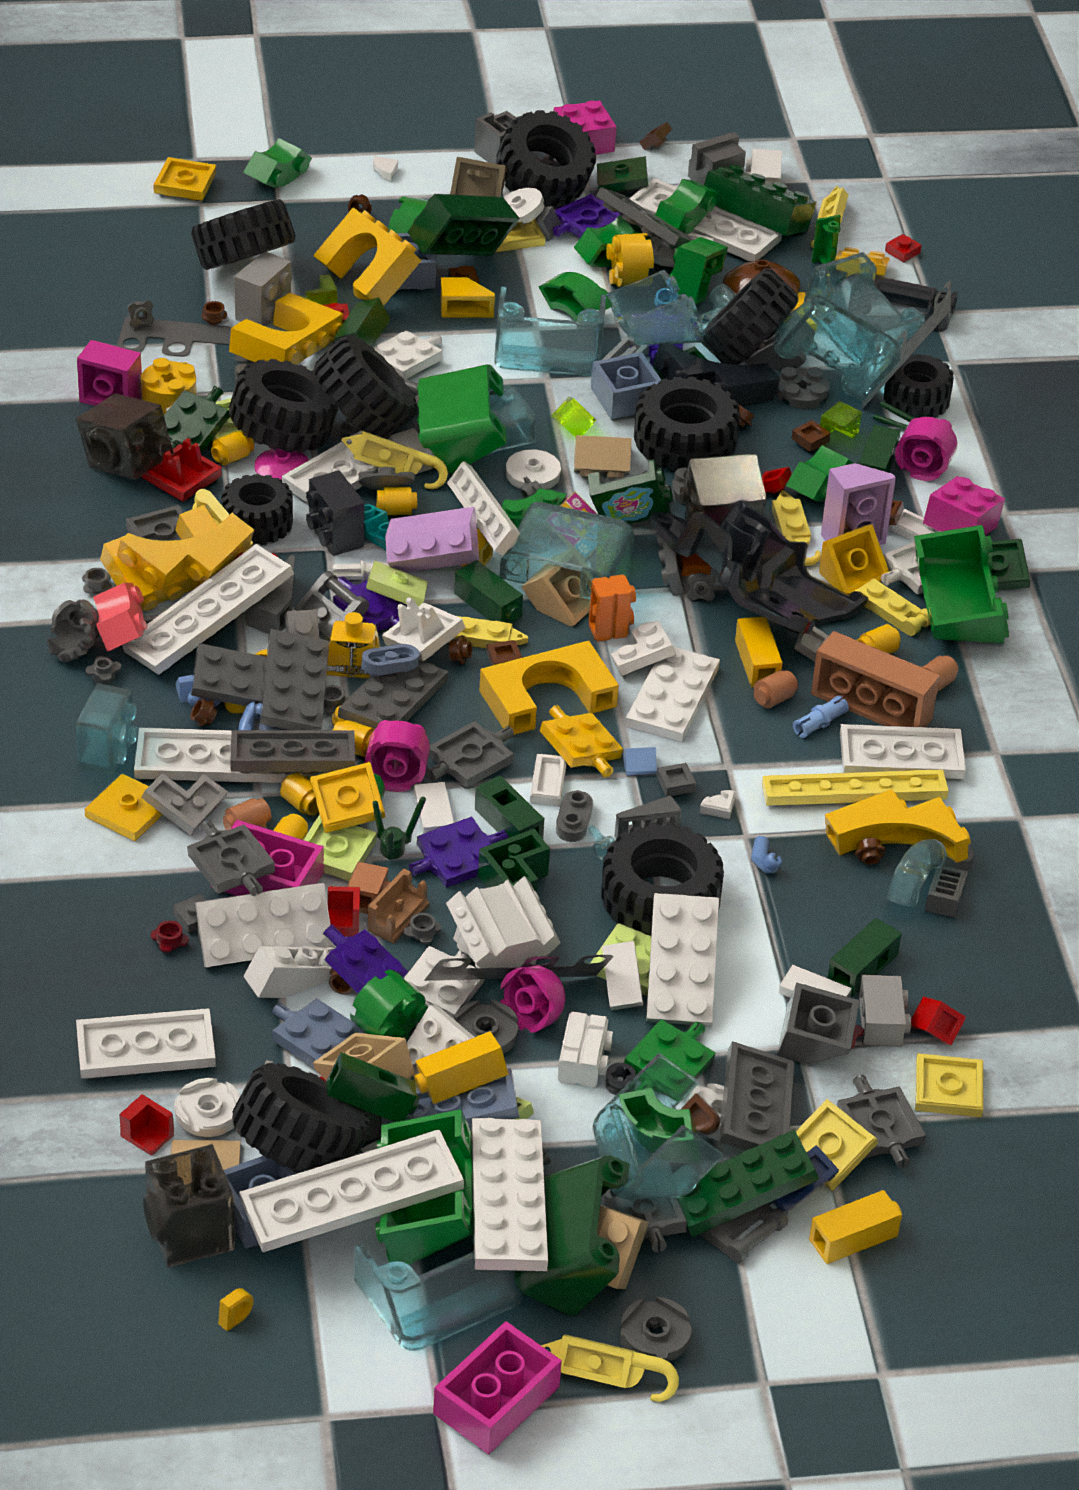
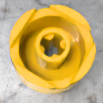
(630, 258)
(166, 381)

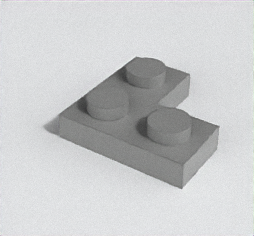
(184, 807)

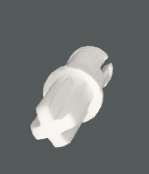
(355, 571)

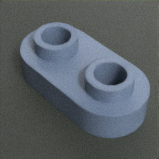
(390, 659)

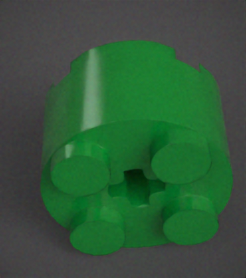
(388, 1006)

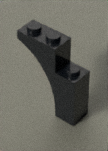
(744, 382)

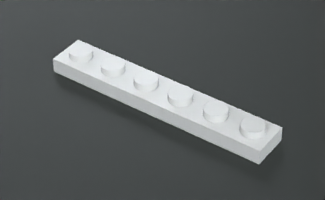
(490, 516)

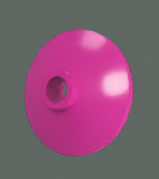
(278, 462)

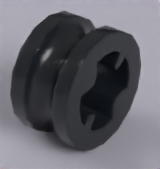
(618, 1070)

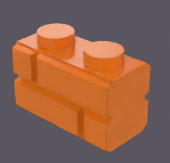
(611, 607)

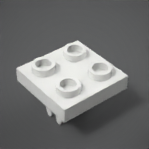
(423, 628)
(435, 1033)

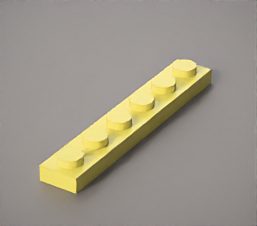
(852, 787)

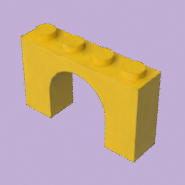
(354, 237)
(307, 326)
(188, 525)
(572, 666)

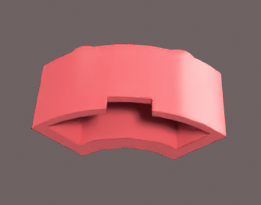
(120, 615)

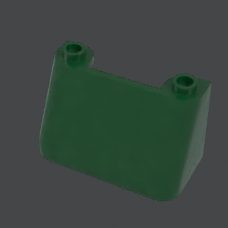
(577, 1257)

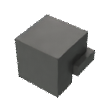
(489, 134)
(715, 153)

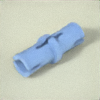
(820, 716)

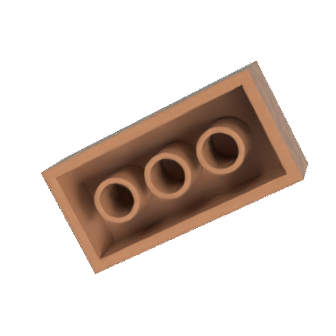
(874, 683)

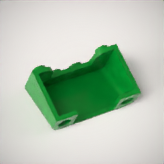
(458, 417)
(959, 586)
(438, 1222)

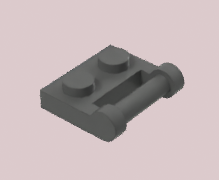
(326, 610)
(724, 1235)

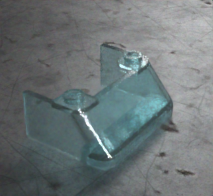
(548, 343)
(678, 1162)
(437, 1302)

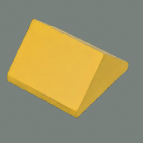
(852, 559)

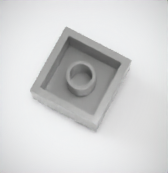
(260, 286)

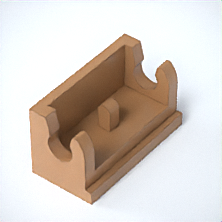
(395, 906)

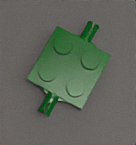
(674, 1045)

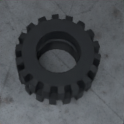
(920, 387)
(261, 504)

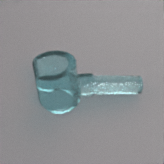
(602, 844)

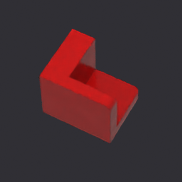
(344, 909)
(937, 1020)
(146, 1124)

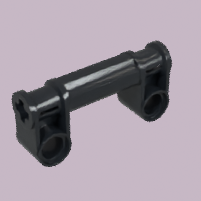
(916, 296)

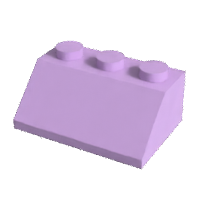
(856, 499)
(432, 540)

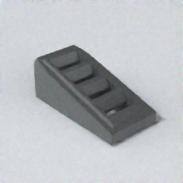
(658, 811)
(946, 891)

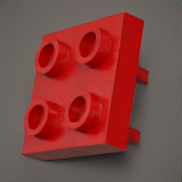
(183, 471)

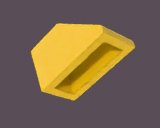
(465, 299)

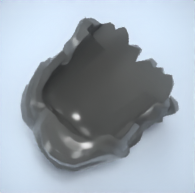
(74, 629)

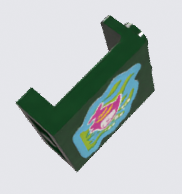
(632, 497)

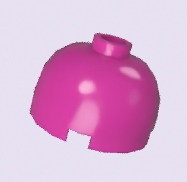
(534, 996)

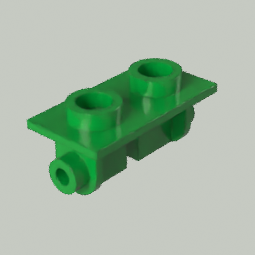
(826, 239)

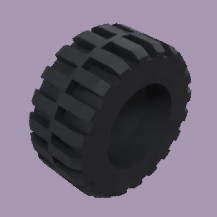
(557, 138)
(243, 234)
(749, 317)
(365, 386)
(282, 406)
(685, 422)
(657, 853)
(295, 1121)

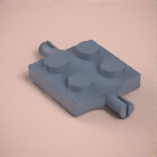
(311, 1030)

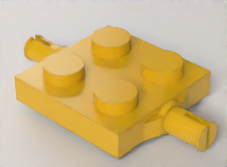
(581, 740)

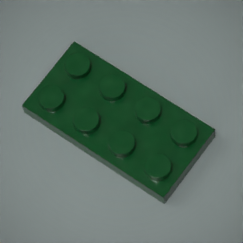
(748, 1182)

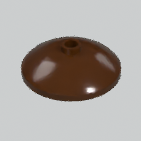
(741, 275)

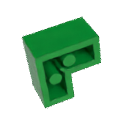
(695, 265)

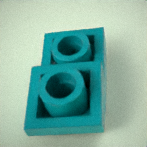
(375, 525)

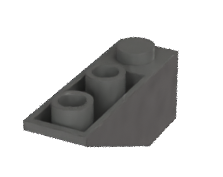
(271, 609)

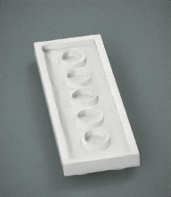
(737, 233)
(208, 608)
(190, 754)
(351, 1190)
(508, 1195)

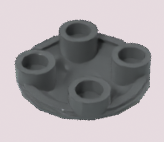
(385, 478)

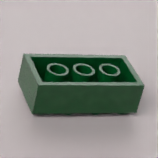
(760, 200)
(463, 225)

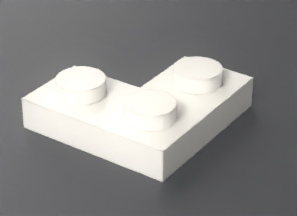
(650, 647)

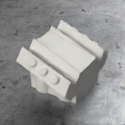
(502, 925)

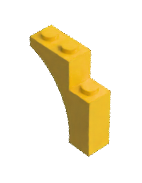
(199, 556)
(891, 821)

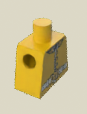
(347, 645)

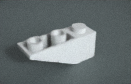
(287, 970)

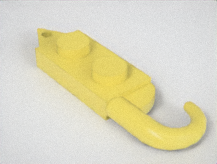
(833, 205)
(387, 453)
(792, 522)
(486, 632)
(611, 1364)

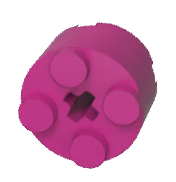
(926, 448)
(398, 754)

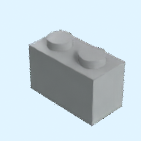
(883, 1010)

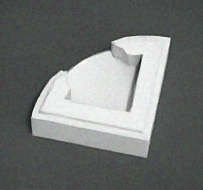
(385, 166)
(719, 805)

